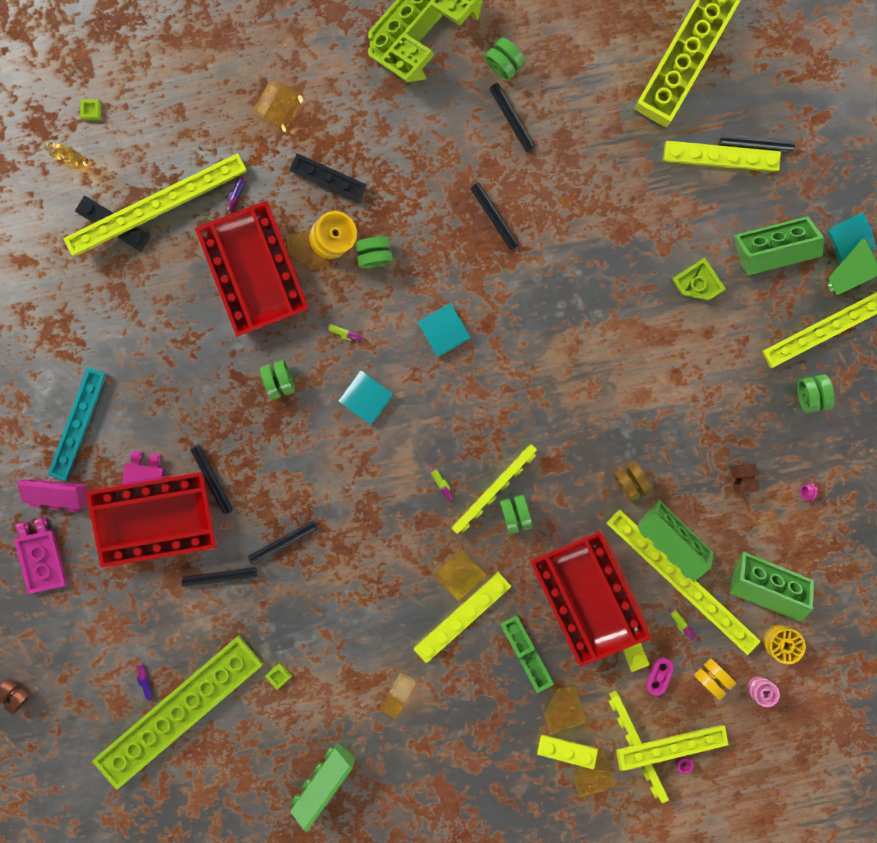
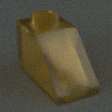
(397, 695)

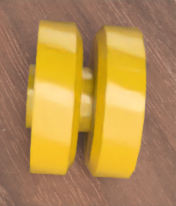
(333, 235)

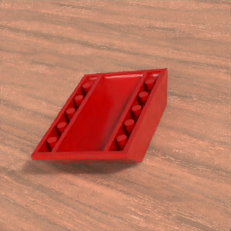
(252, 268)
(151, 518)
(591, 598)

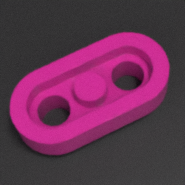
(661, 676)

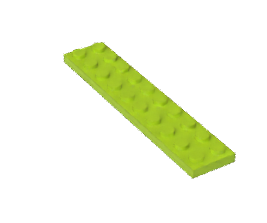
(177, 712)

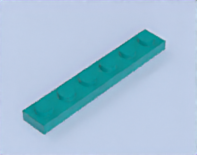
(77, 424)

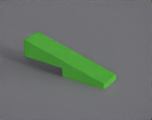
(527, 654)

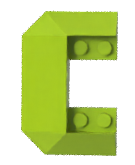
(401, 28)

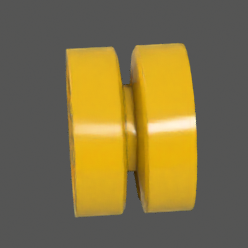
(784, 644)
(715, 679)

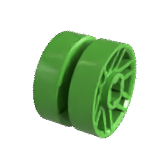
(504, 59)
(373, 252)
(277, 379)
(815, 393)
(516, 514)

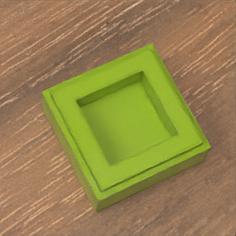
(90, 109)
(278, 676)

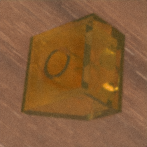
(277, 105)
(459, 574)

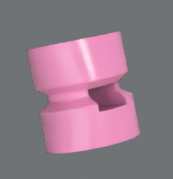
(763, 691)

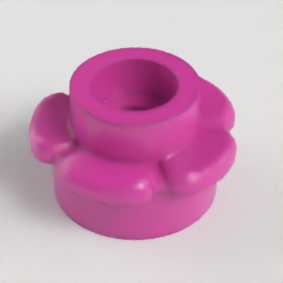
(809, 492)
(684, 769)

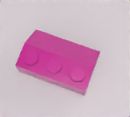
(53, 494)

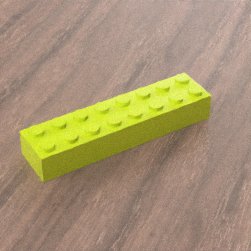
(684, 59)

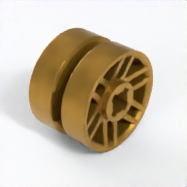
(633, 481)

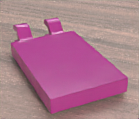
(135, 472)
(39, 557)

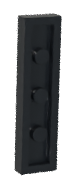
(328, 178)
(95, 212)

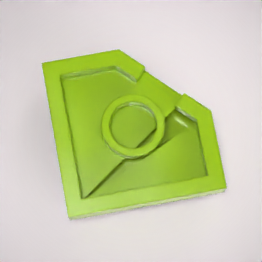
(698, 281)

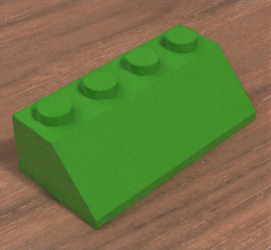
(779, 245)
(676, 541)
(772, 587)
(322, 785)

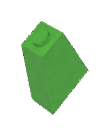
(855, 269)

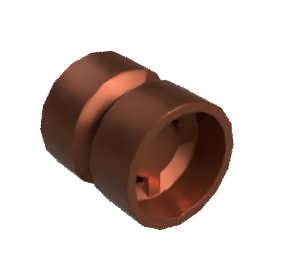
(744, 478)
(8, 689)

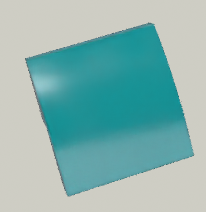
(849, 233)
(444, 330)
(366, 398)

